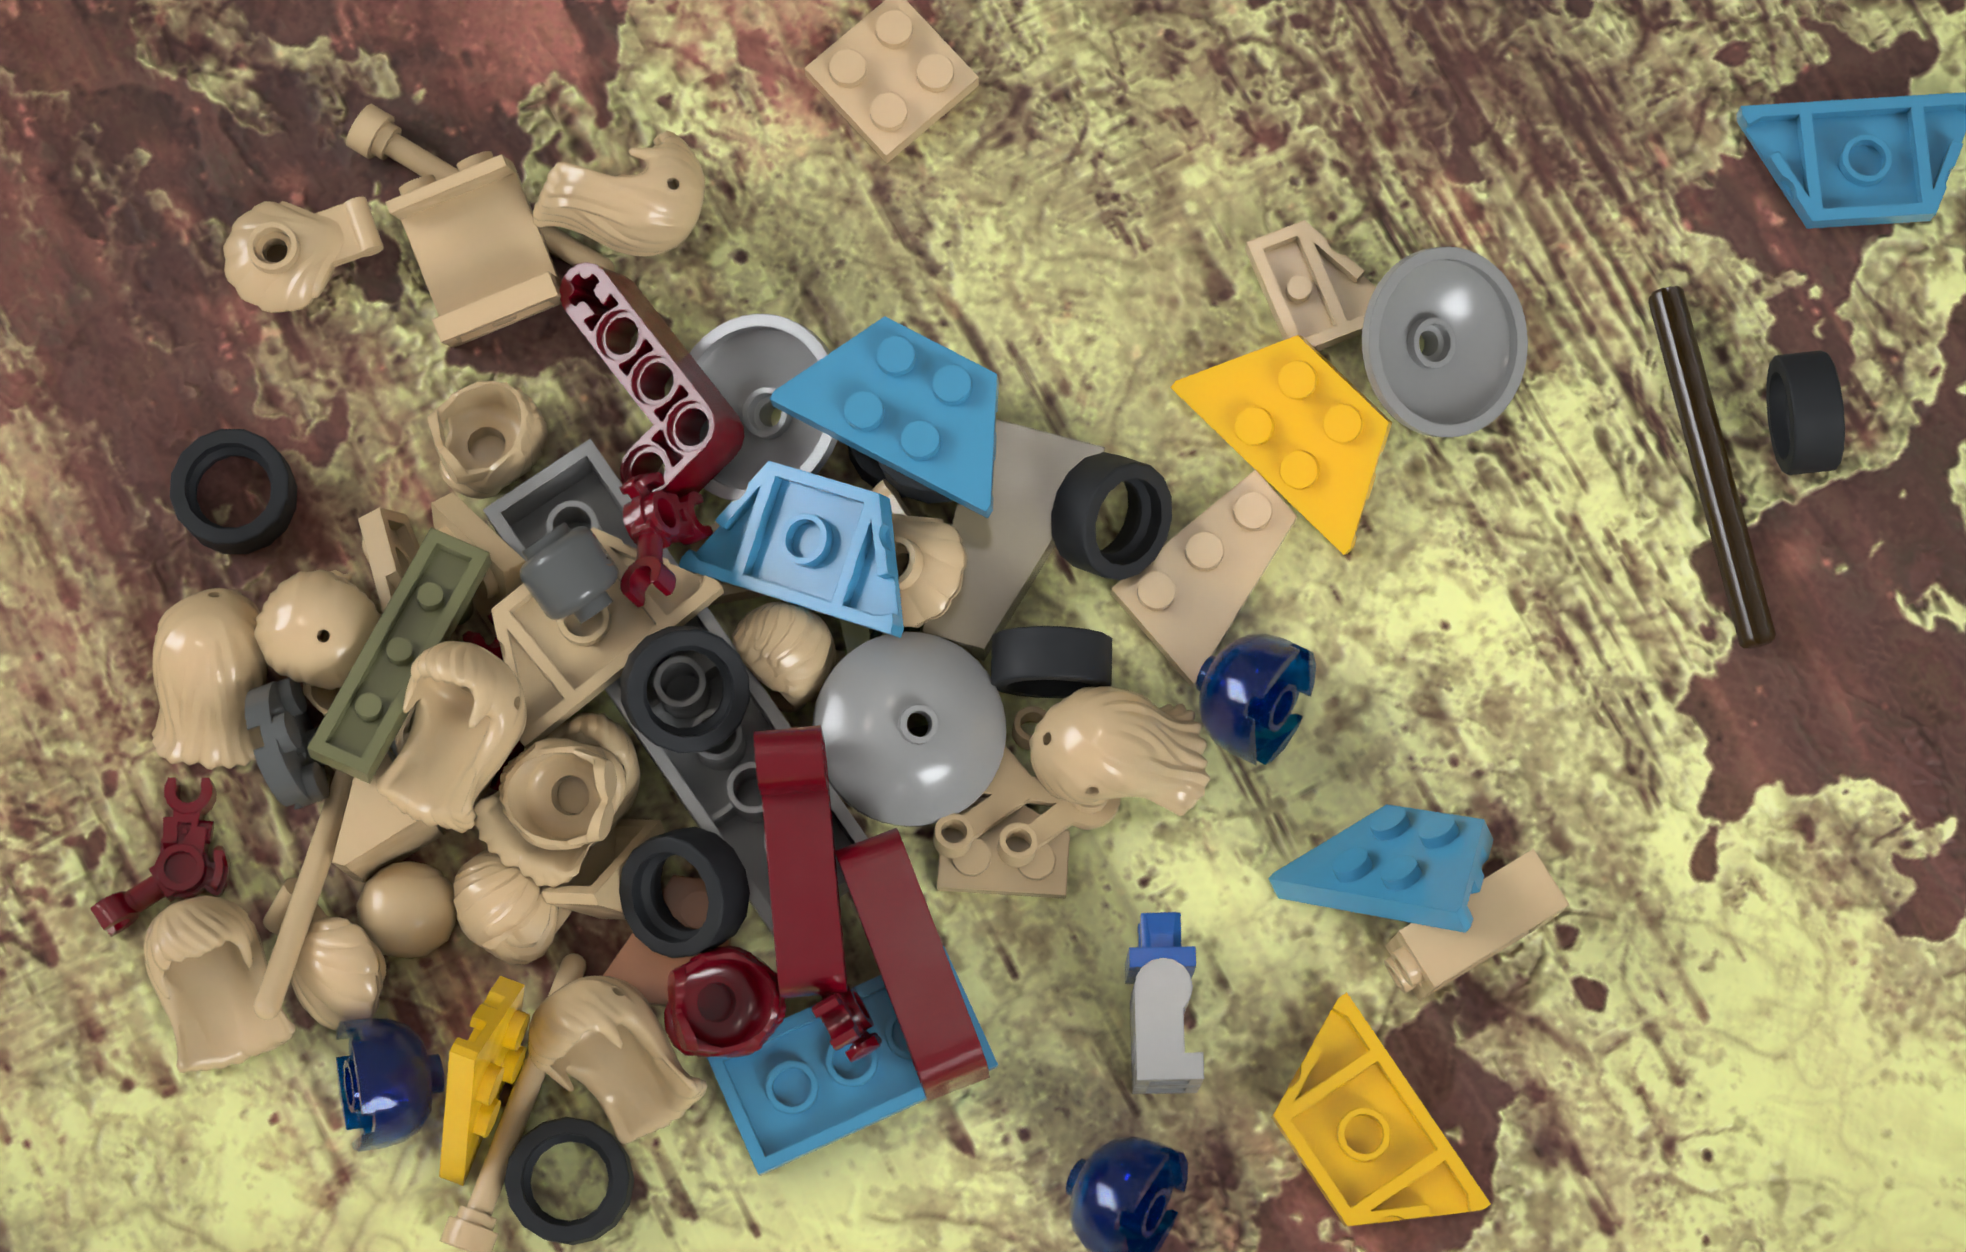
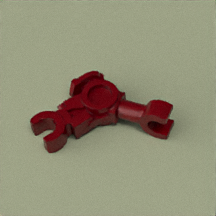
(655, 523)
(182, 865)
(848, 1022)

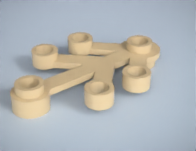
(1010, 791)

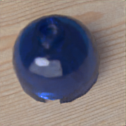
(1251, 695)
(385, 1081)
(1124, 1195)

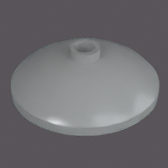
(1470, 337)
(746, 364)
(866, 735)

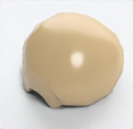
(407, 909)

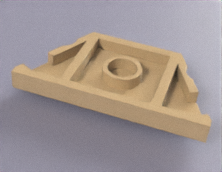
(572, 662)

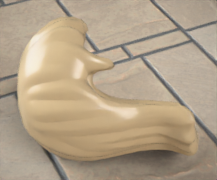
(629, 212)
(298, 614)
(202, 676)
(460, 736)
(1120, 746)
(559, 866)
(207, 977)
(617, 1049)

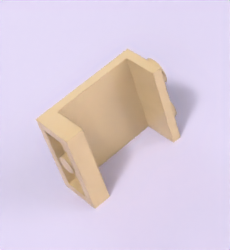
(477, 248)

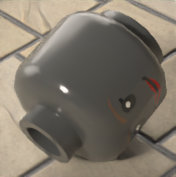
(569, 573)

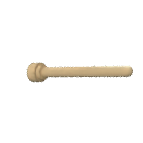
(378, 136)
(303, 900)
(474, 1224)

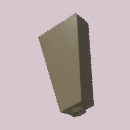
(1014, 540)

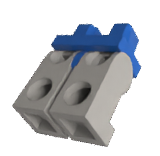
(1157, 1008)

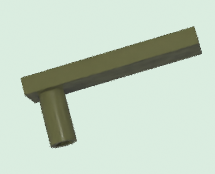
(421, 614)

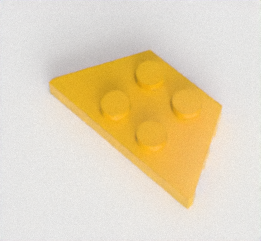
(1298, 429)
(478, 1075)
(1368, 1131)

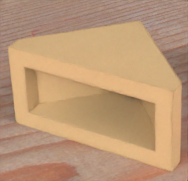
(597, 886)

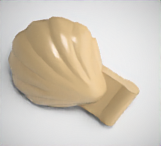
(287, 255)
(927, 559)
(337, 967)

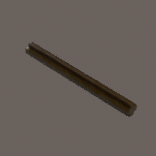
(1711, 468)

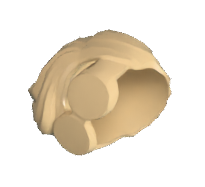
(491, 437)
(787, 652)
(562, 793)
(504, 910)

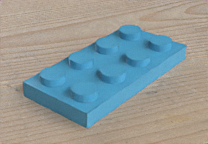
(808, 1095)

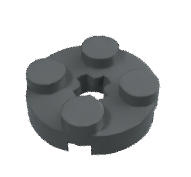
(286, 734)

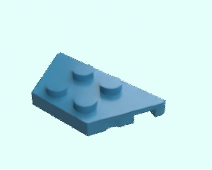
(1860, 156)
(906, 408)
(808, 546)
(1395, 867)

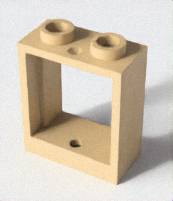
(1503, 912)

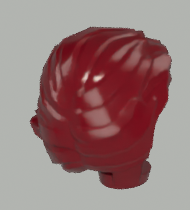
(722, 1004)

